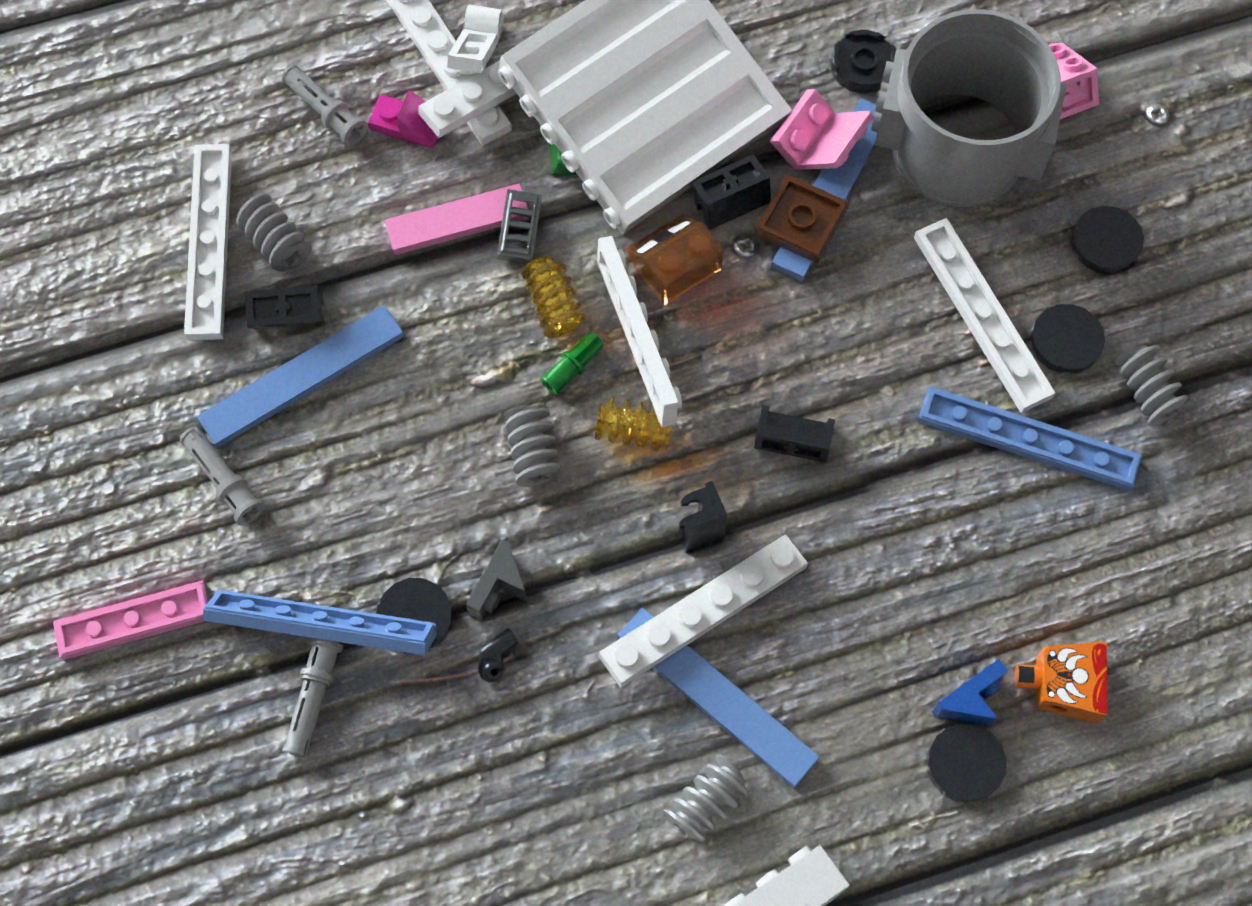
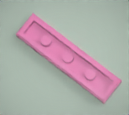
(450, 220)
(131, 620)

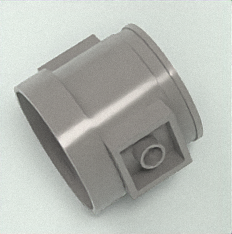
(979, 57)

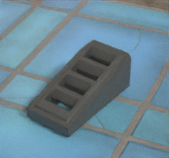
(512, 253)

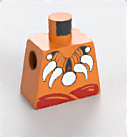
(1069, 680)

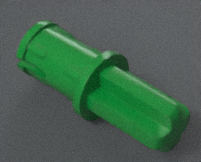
(572, 363)

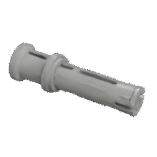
(333, 112)
(230, 487)
(315, 680)

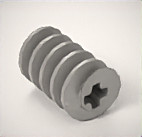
(272, 233)
(1151, 383)
(530, 444)
(707, 799)

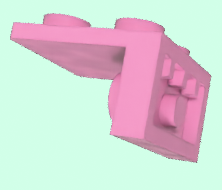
(1080, 78)
(817, 135)

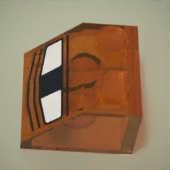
(676, 257)

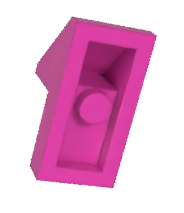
(402, 120)

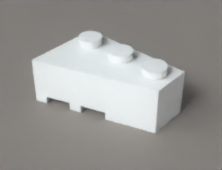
(807, 882)

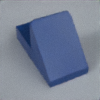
(966, 702)

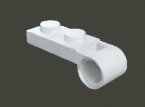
(477, 40)

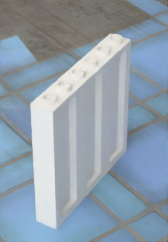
(642, 98)

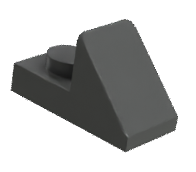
(499, 574)

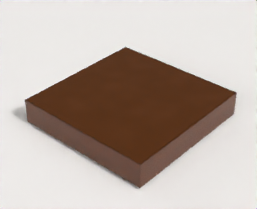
(801, 218)

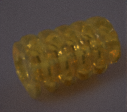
(553, 296)
(632, 424)

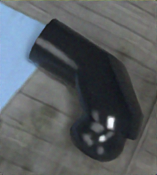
(491, 655)

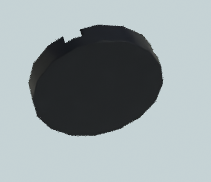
(861, 60)
(1107, 239)
(1067, 338)
(419, 601)
(966, 763)

